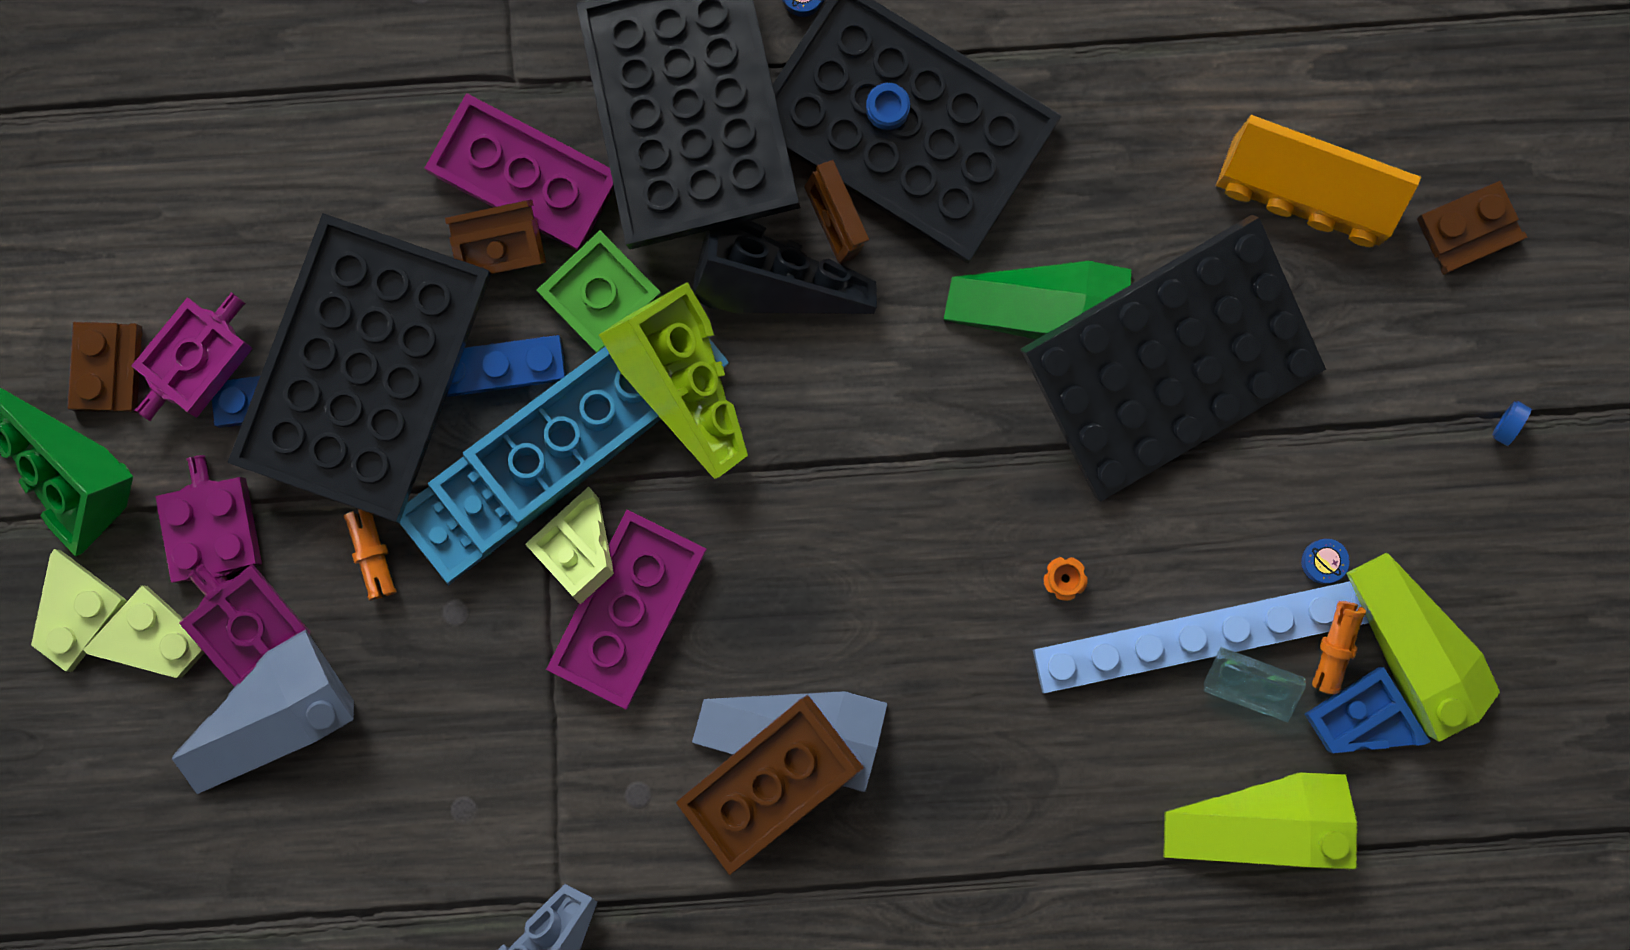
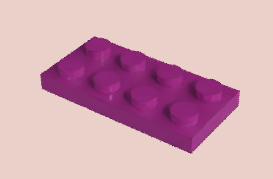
(513, 163)
(628, 615)

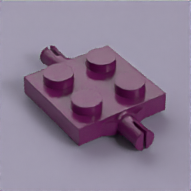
(191, 357)
(208, 526)
(239, 621)

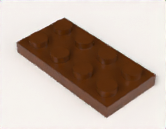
(769, 784)

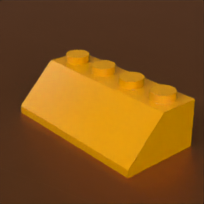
(1316, 182)

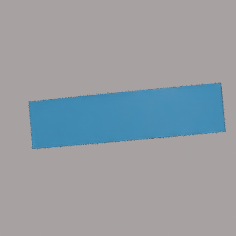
(527, 465)

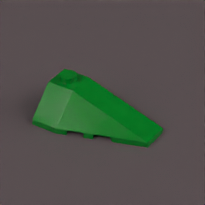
(1033, 298)
(69, 473)

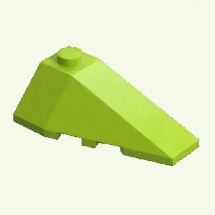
(672, 366)
(1429, 656)
(1280, 822)

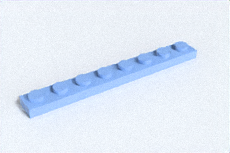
(1190, 638)

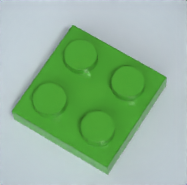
(597, 289)

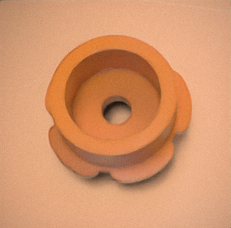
(1074, 570)

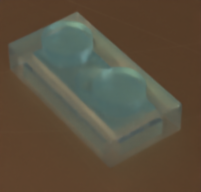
(1254, 684)

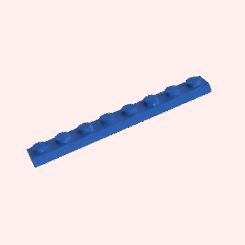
(479, 370)

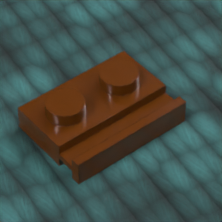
(836, 212)
(1471, 227)
(497, 237)
(103, 368)

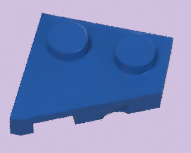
(1366, 717)

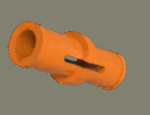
(370, 554)
(1338, 647)

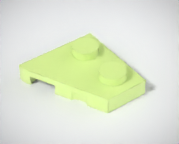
(576, 546)
(71, 611)
(147, 637)

